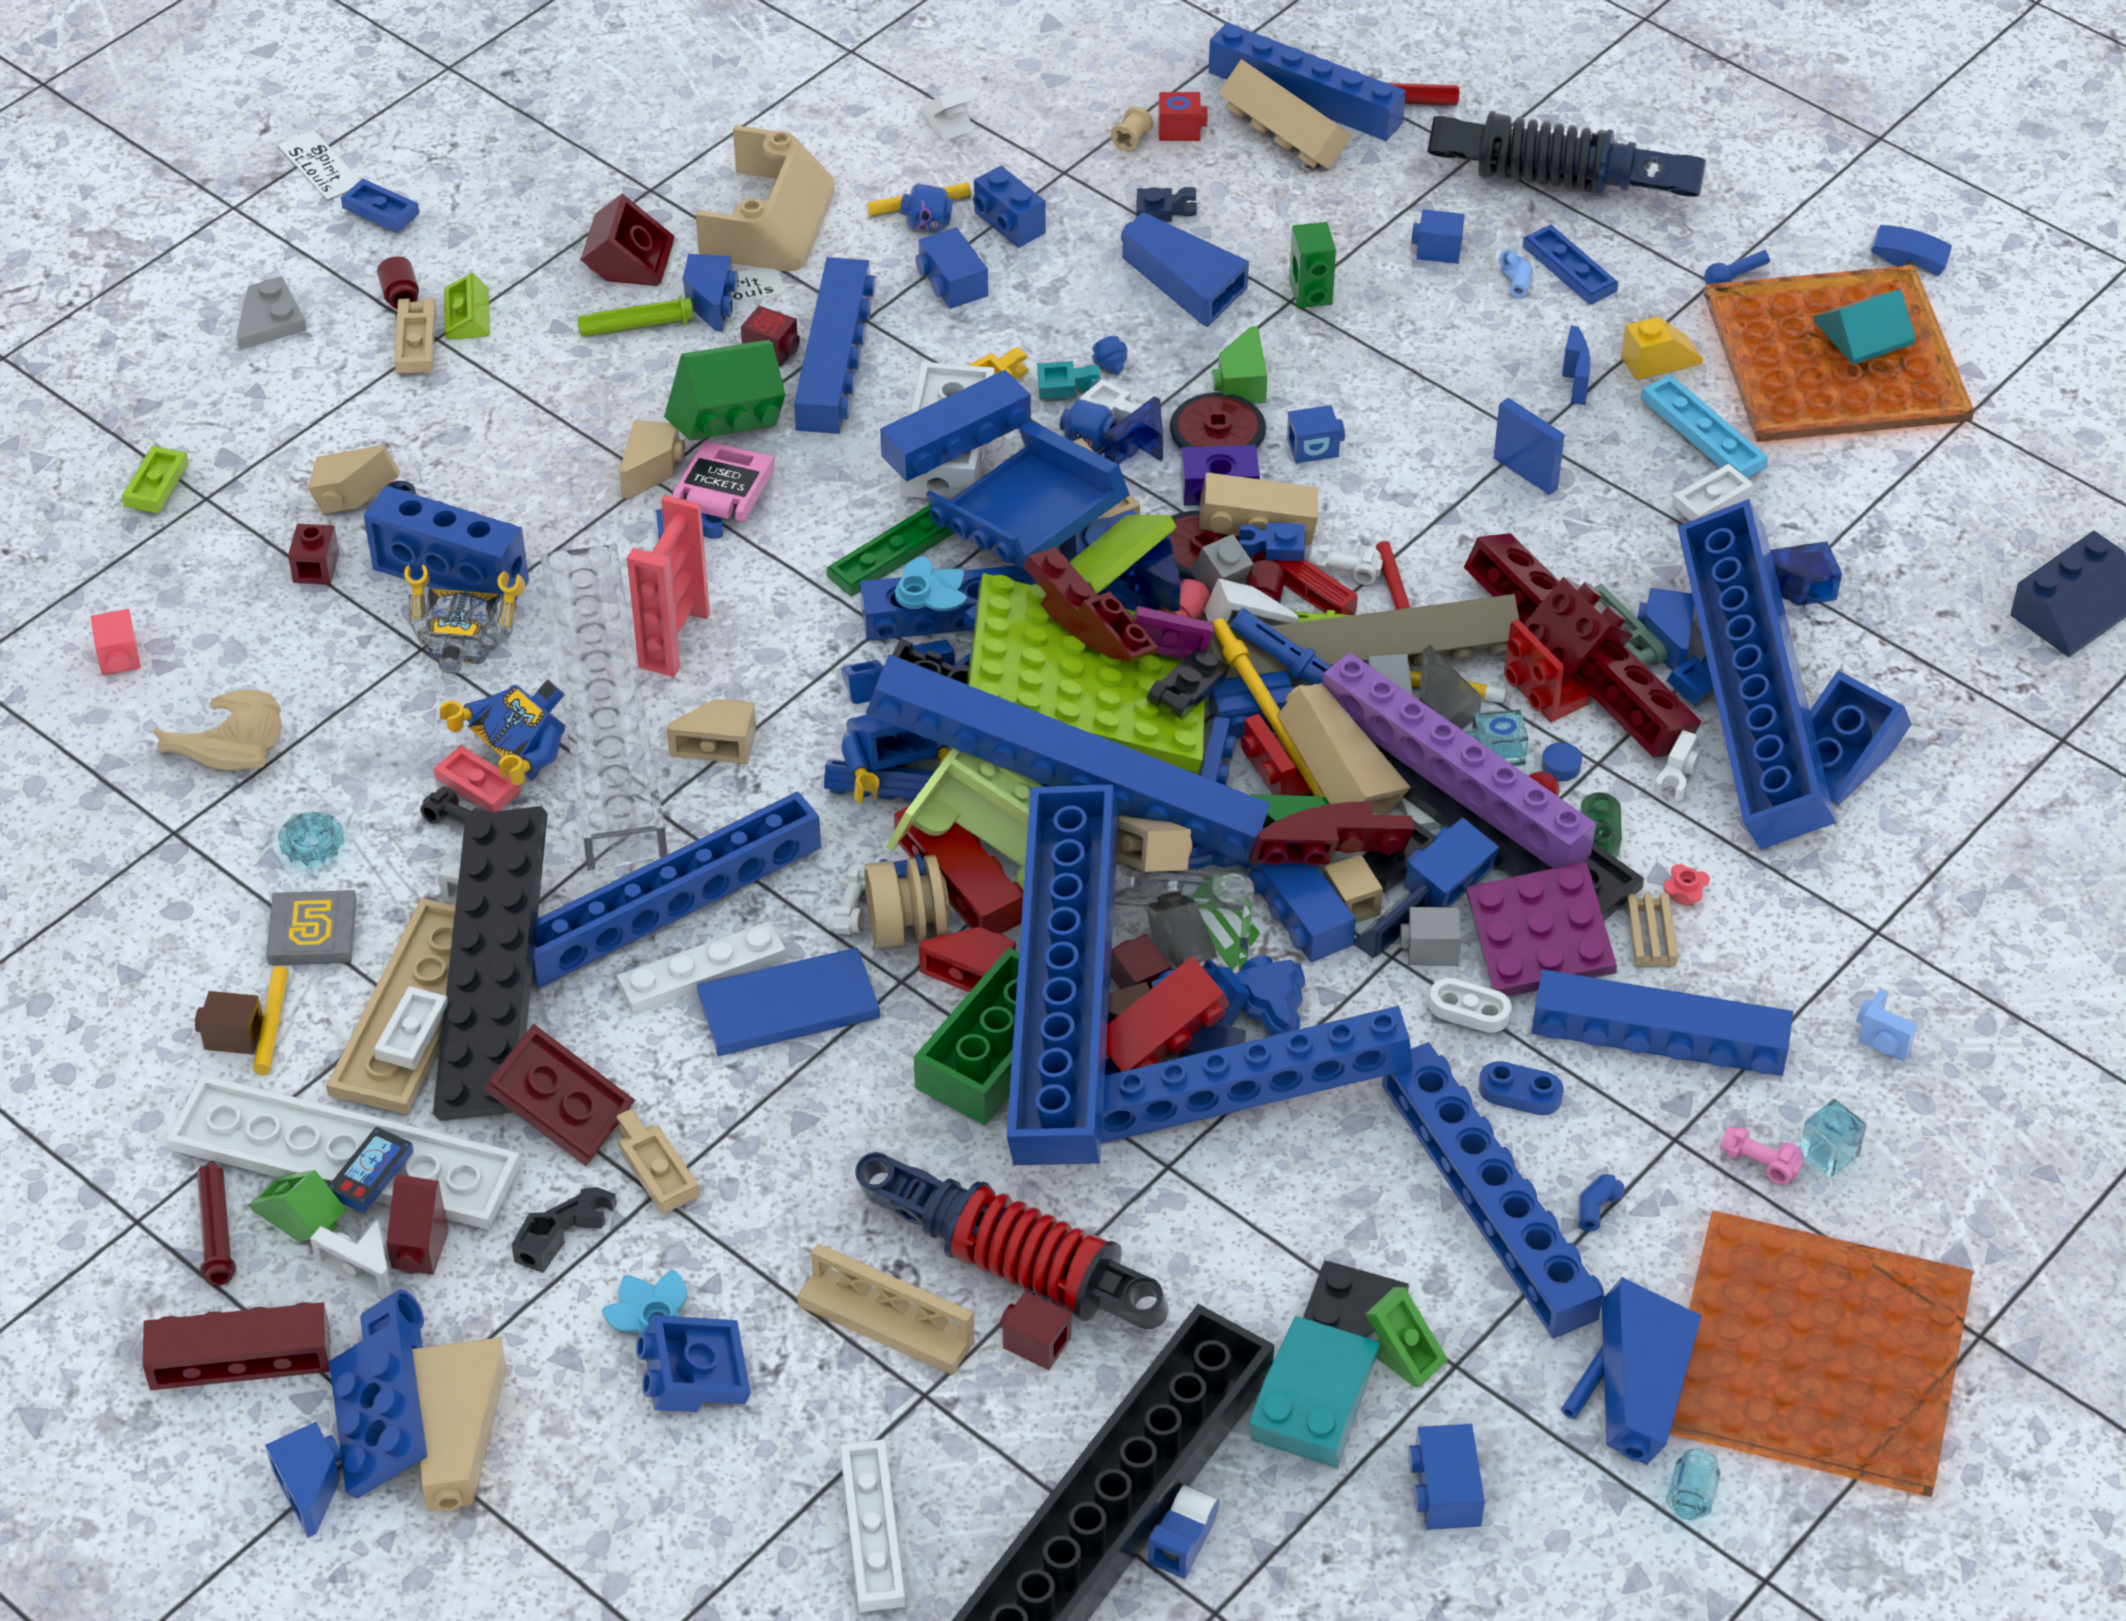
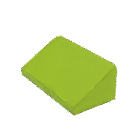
(466, 308)

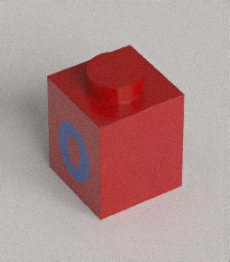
(1181, 116)

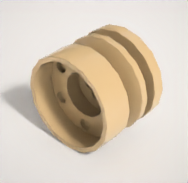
(905, 901)

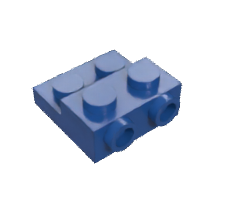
(692, 1362)

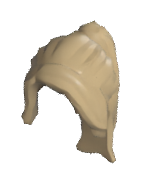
(238, 741)

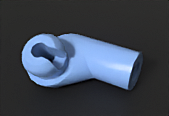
(1517, 270)

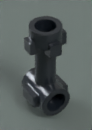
(445, 804)

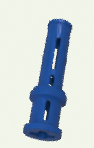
(1302, 662)

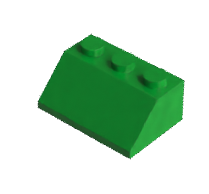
(726, 390)

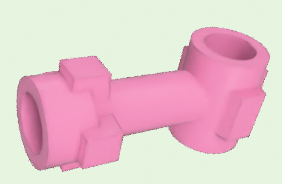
(1782, 1164)

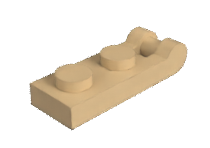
(415, 335)

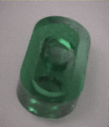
(1606, 812)

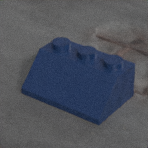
(2074, 594)

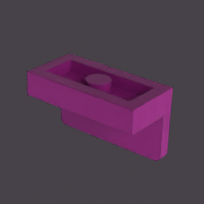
(1174, 633)

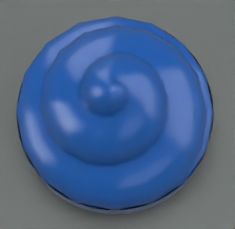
(1110, 354)

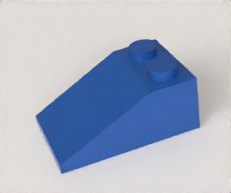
(1855, 732)

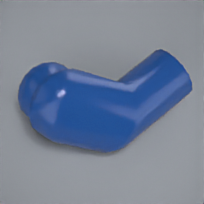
(1590, 1200)

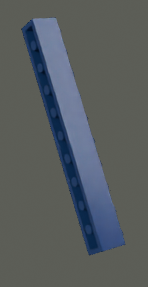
(1065, 755)

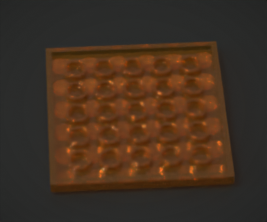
(1804, 385)
(1822, 1353)

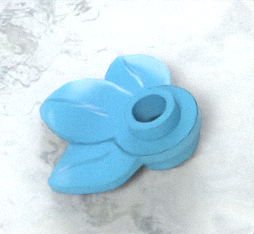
(930, 587)
(642, 1300)

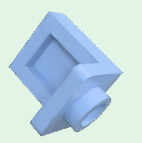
(1885, 1030)

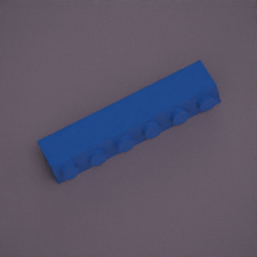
(1325, 86)
(833, 345)
(1662, 1022)

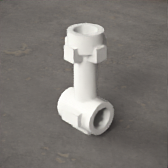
(1364, 567)
(847, 917)

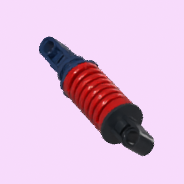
(1016, 1242)

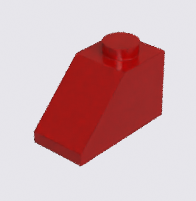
(962, 956)

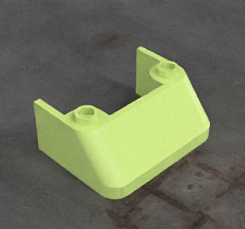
(980, 799)

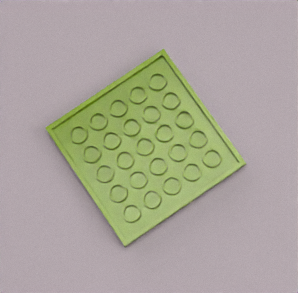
(1043, 667)

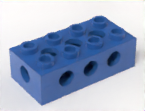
(454, 544)

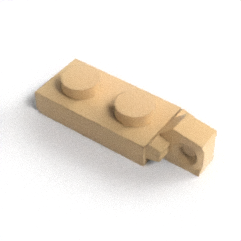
(656, 1163)

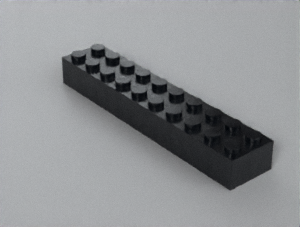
(1127, 1476)

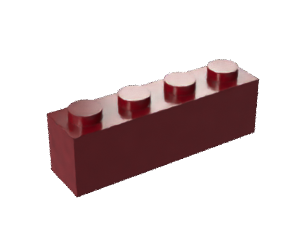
(236, 1346)

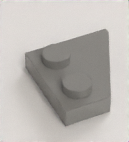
(268, 314)

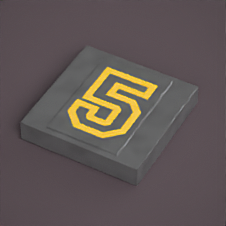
(311, 927)

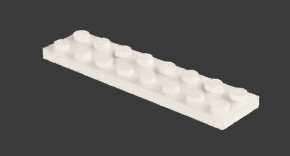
(295, 1135)

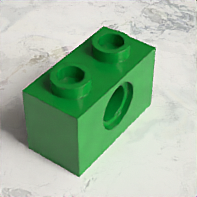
(1312, 264)

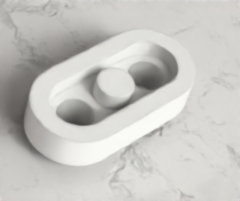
(1470, 1005)

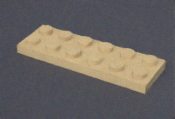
(417, 962)

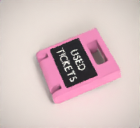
(725, 477)

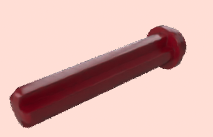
(217, 1263)

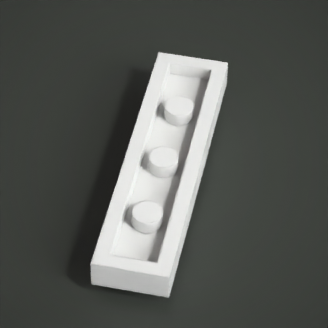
(715, 960)
(872, 1526)

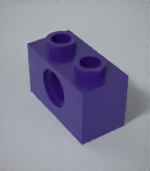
(1223, 460)

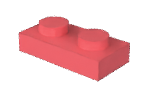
(476, 780)

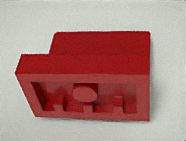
(1540, 675)

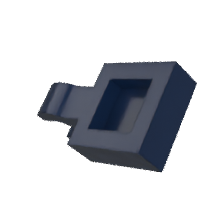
(1162, 204)

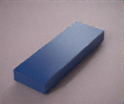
(1570, 264)

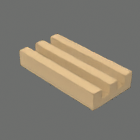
(1650, 905)

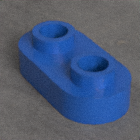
(1519, 1088)

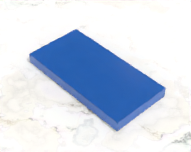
(788, 1001)

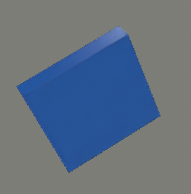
(1528, 446)

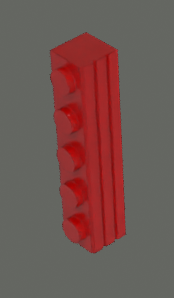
(1316, 586)

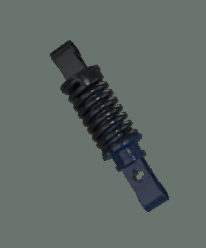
(1562, 158)

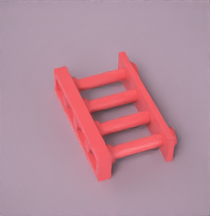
(668, 586)

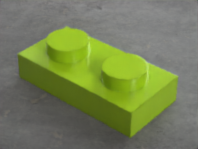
(155, 479)

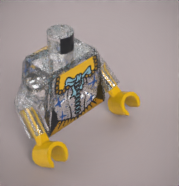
(461, 624)

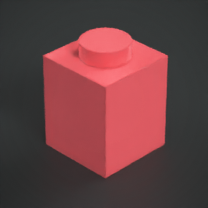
(115, 641)

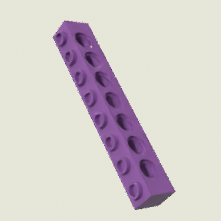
(1461, 765)

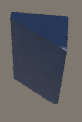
(1387, 927)

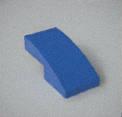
(1903, 244)
(1577, 364)

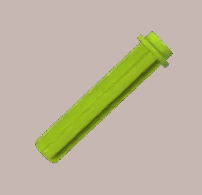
(636, 317)

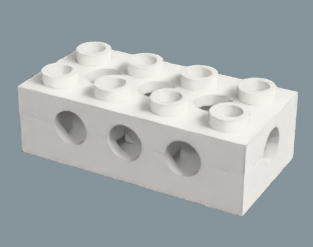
(933, 384)

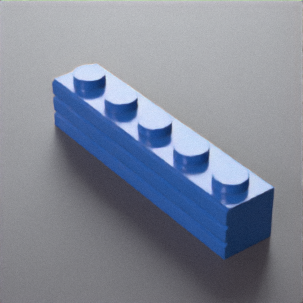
(892, 780)

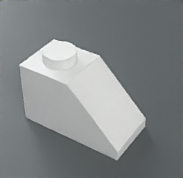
(1231, 597)

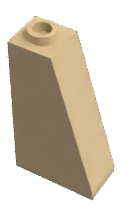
(1339, 751)
(458, 1406)

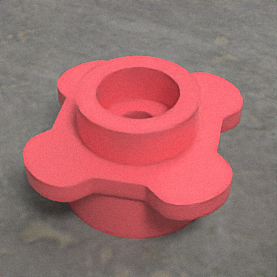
(1686, 884)

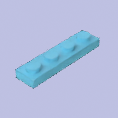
(1703, 426)

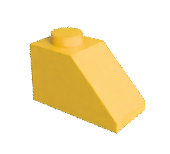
(1657, 348)

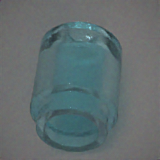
(1693, 1484)

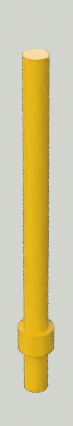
(1238, 656)

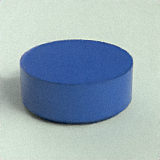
(1562, 761)

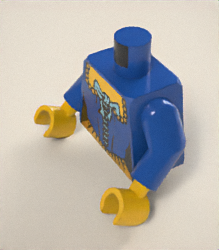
(514, 727)

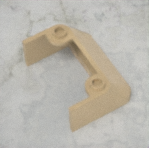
(785, 226)

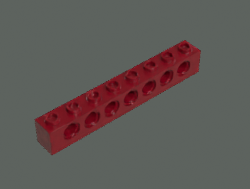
(1610, 673)

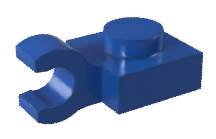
(1231, 986)

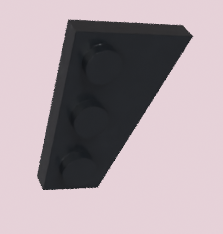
(1345, 1296)

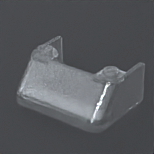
(1211, 890)

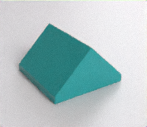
(1869, 326)

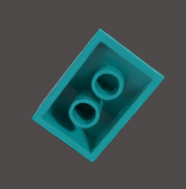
(1313, 1391)

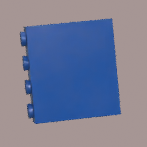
(1033, 497)

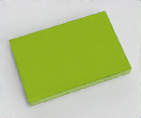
(1121, 548)

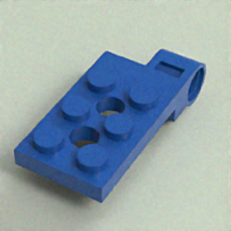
(386, 1369)

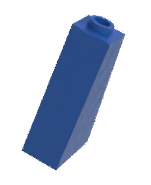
(1185, 267)
(1644, 1367)

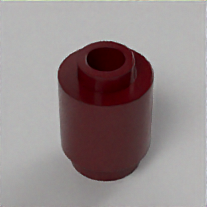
(397, 280)
(1267, 578)

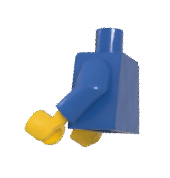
(880, 745)

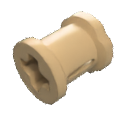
(1135, 124)

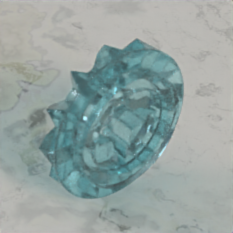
(320, 826)

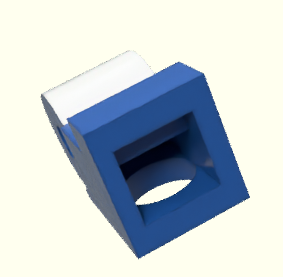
(1183, 1531)

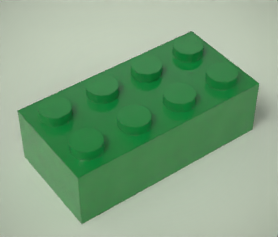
(971, 1052)

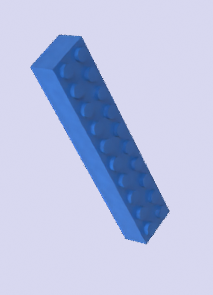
(1755, 676)
(1063, 977)

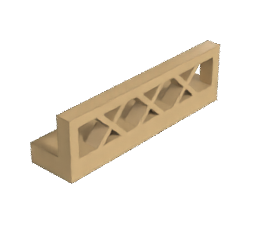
(886, 1313)

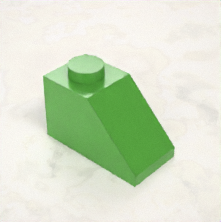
(1242, 368)
(299, 1205)

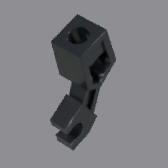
(538, 1252)

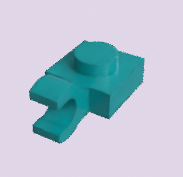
(1062, 379)

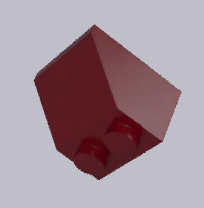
(627, 244)

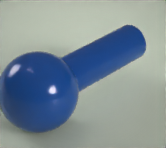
(1722, 273)

